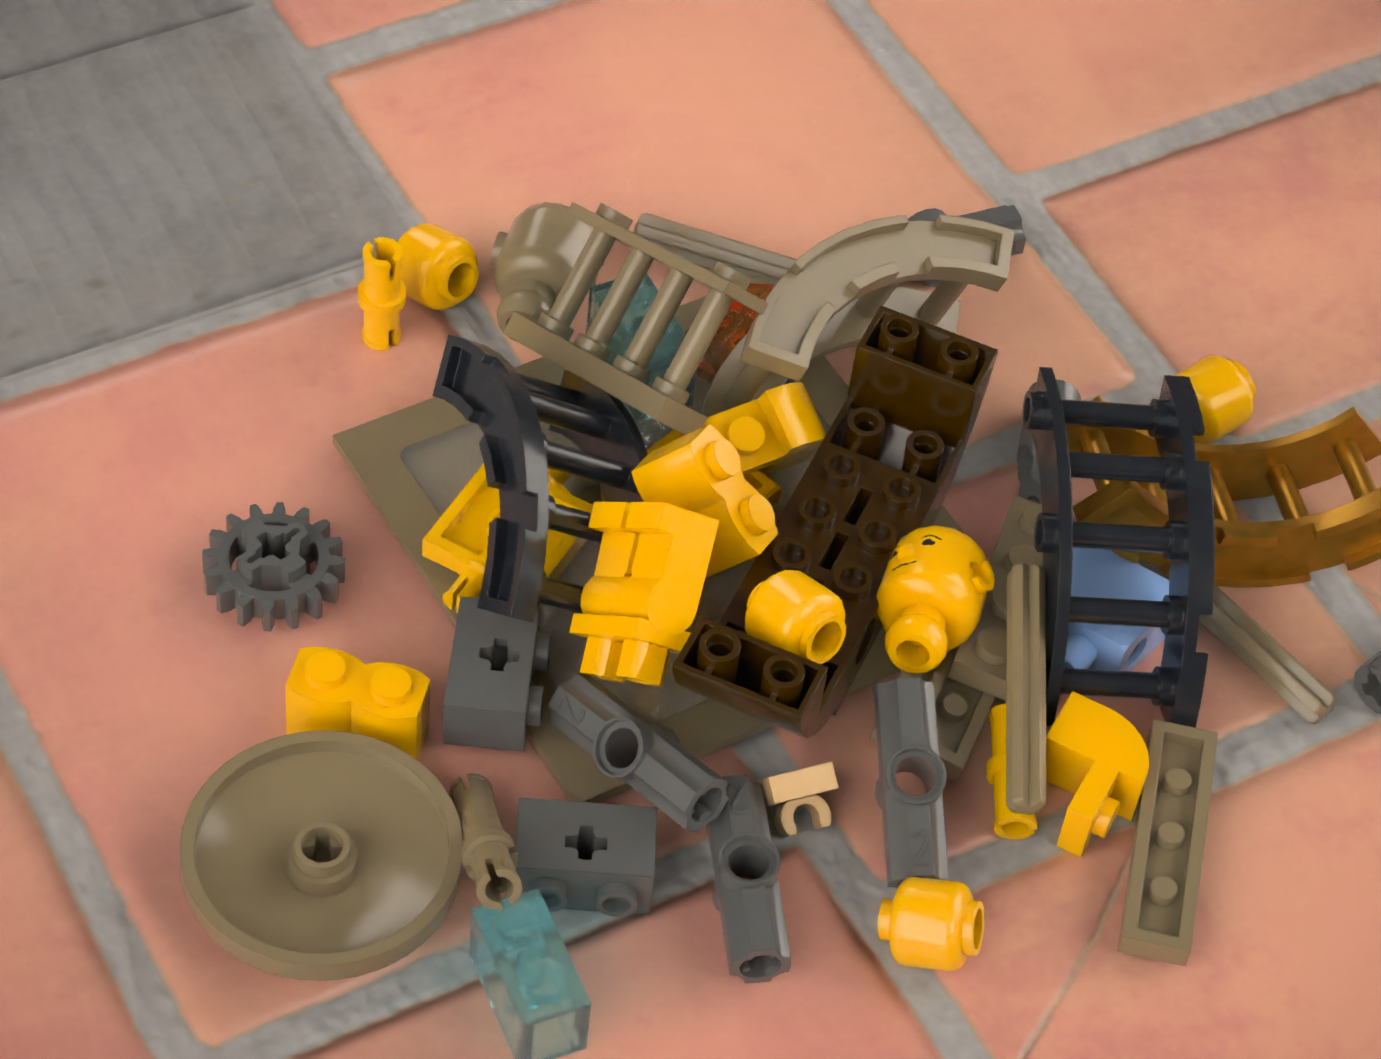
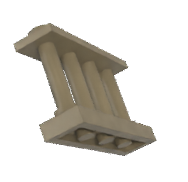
(628, 373)

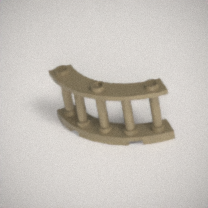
(840, 286)

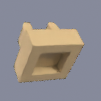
(796, 790)

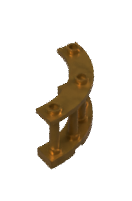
(1256, 551)

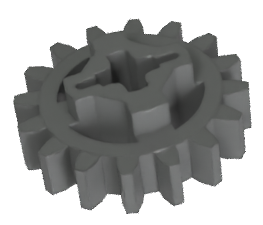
(273, 566)

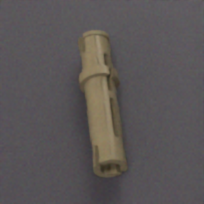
(487, 850)

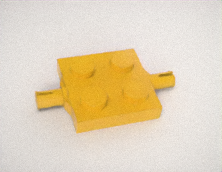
(462, 535)

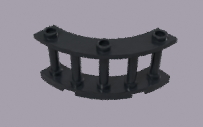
(517, 460)
(1184, 540)

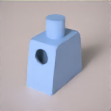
(1111, 647)

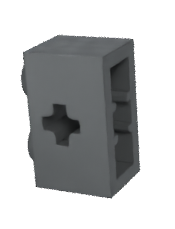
(492, 679)
(587, 855)

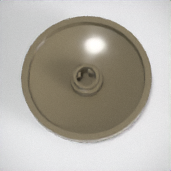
(321, 855)

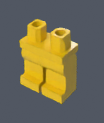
(642, 588)

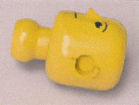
(932, 596)

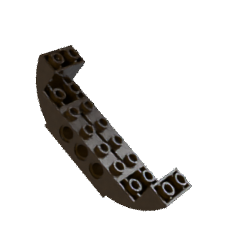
(863, 491)

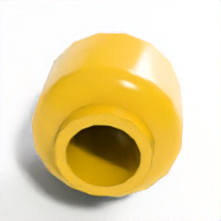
(437, 266)
(1223, 394)
(796, 616)
(932, 924)

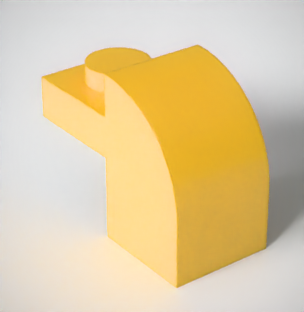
(772, 430)
(1098, 761)

